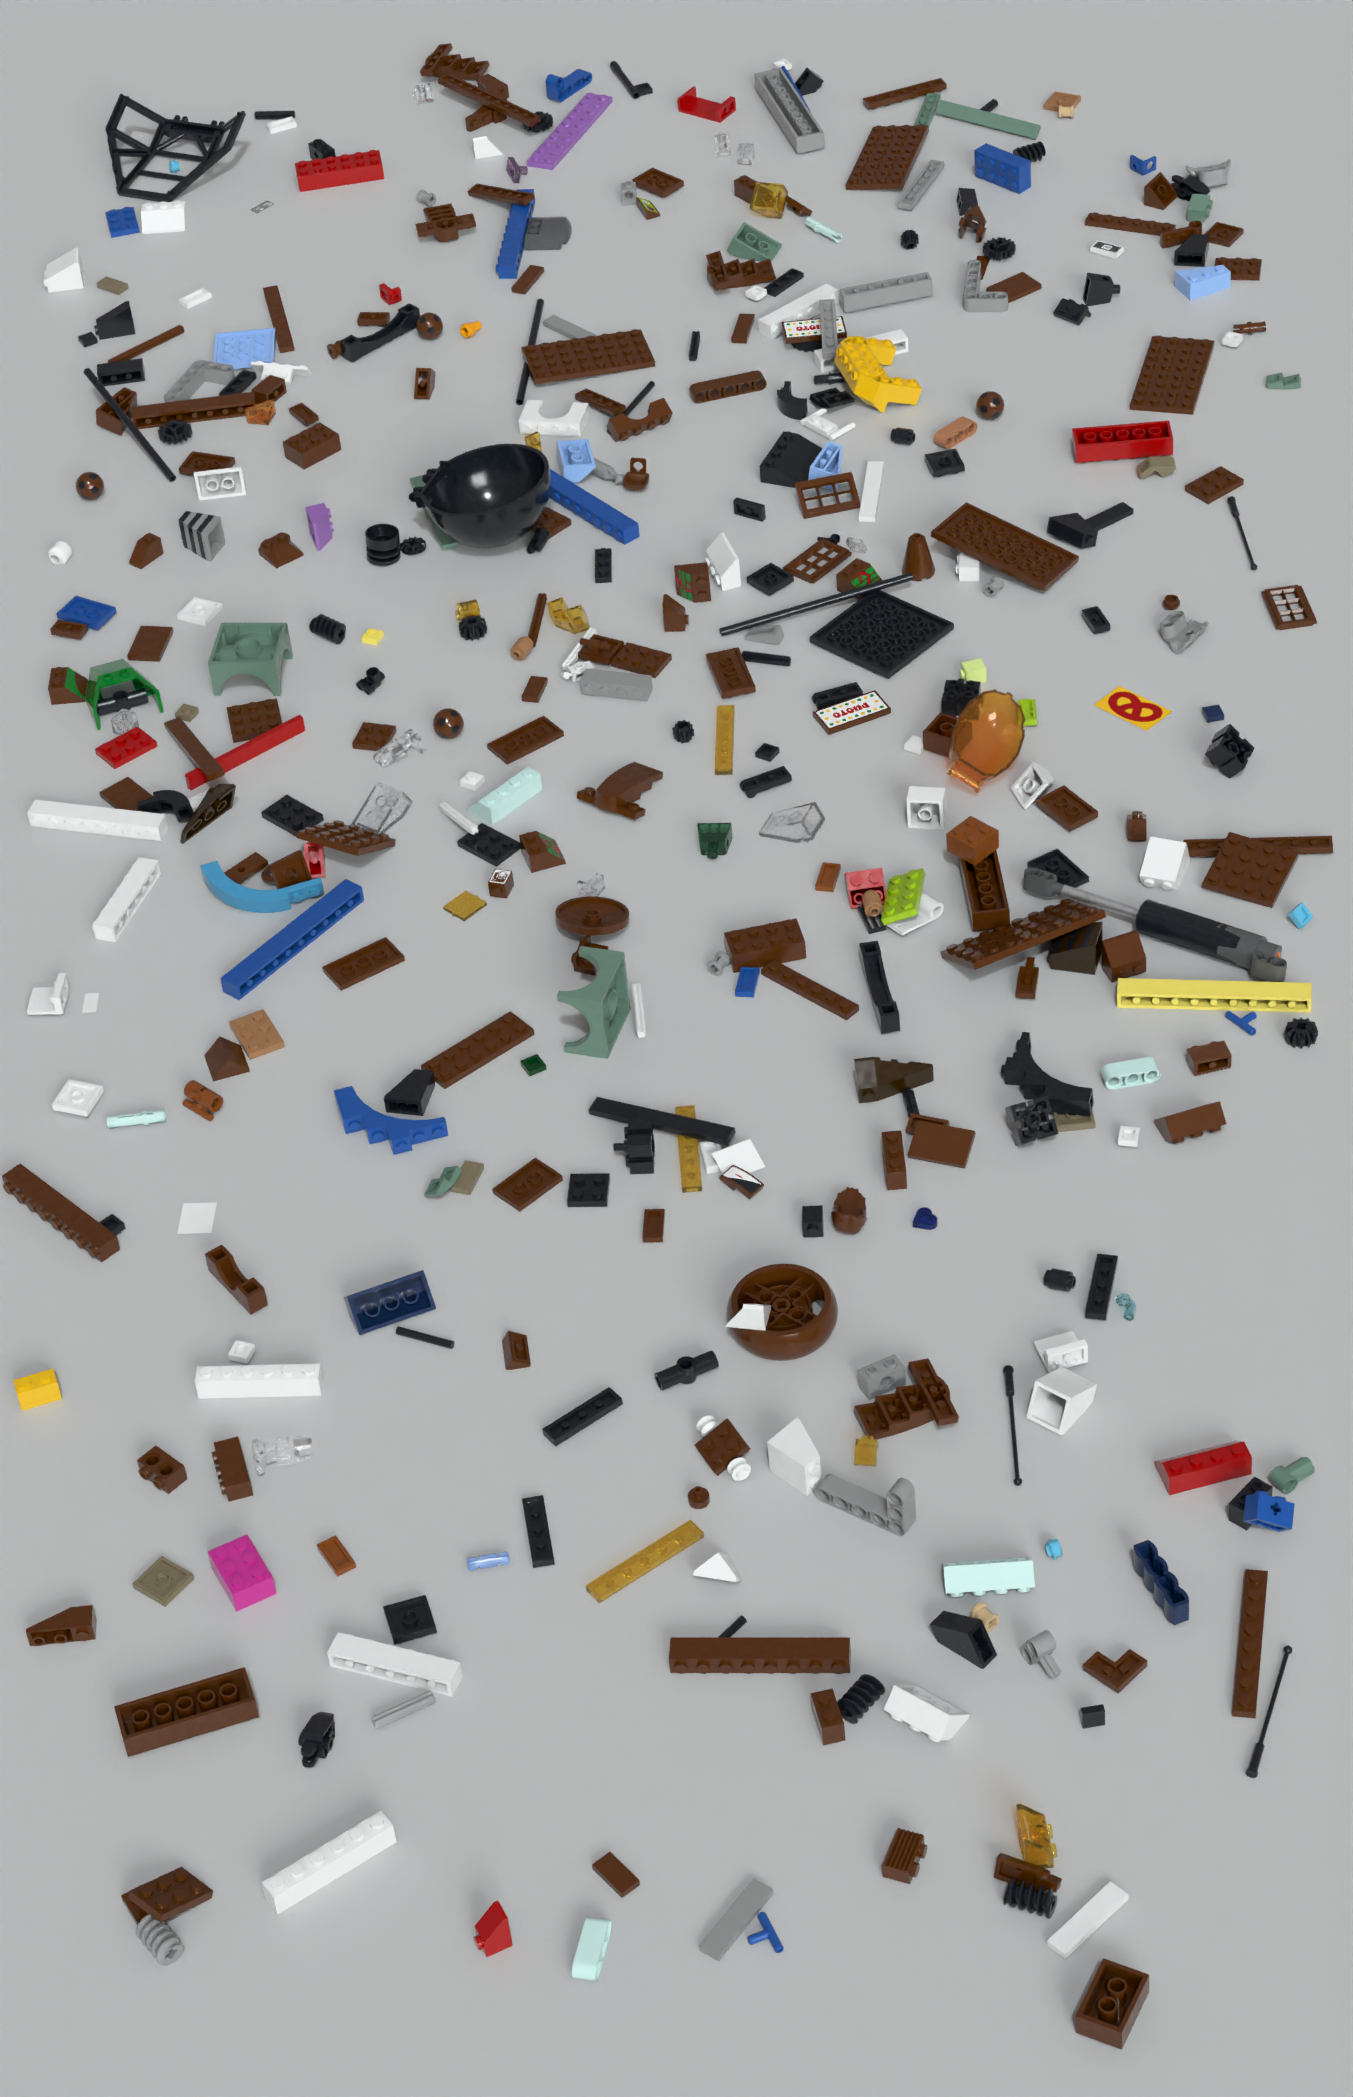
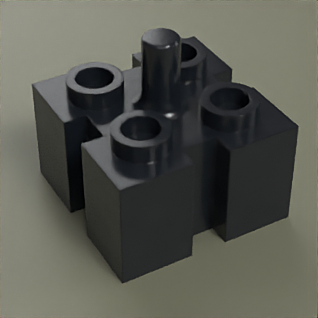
(958, 695)
(1229, 751)
(1031, 1120)
(639, 1146)

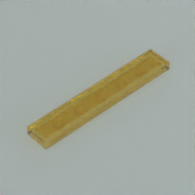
(724, 740)
(689, 1155)
(644, 1561)

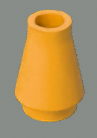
(469, 329)

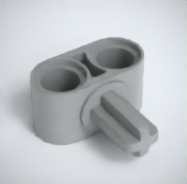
(1039, 1650)

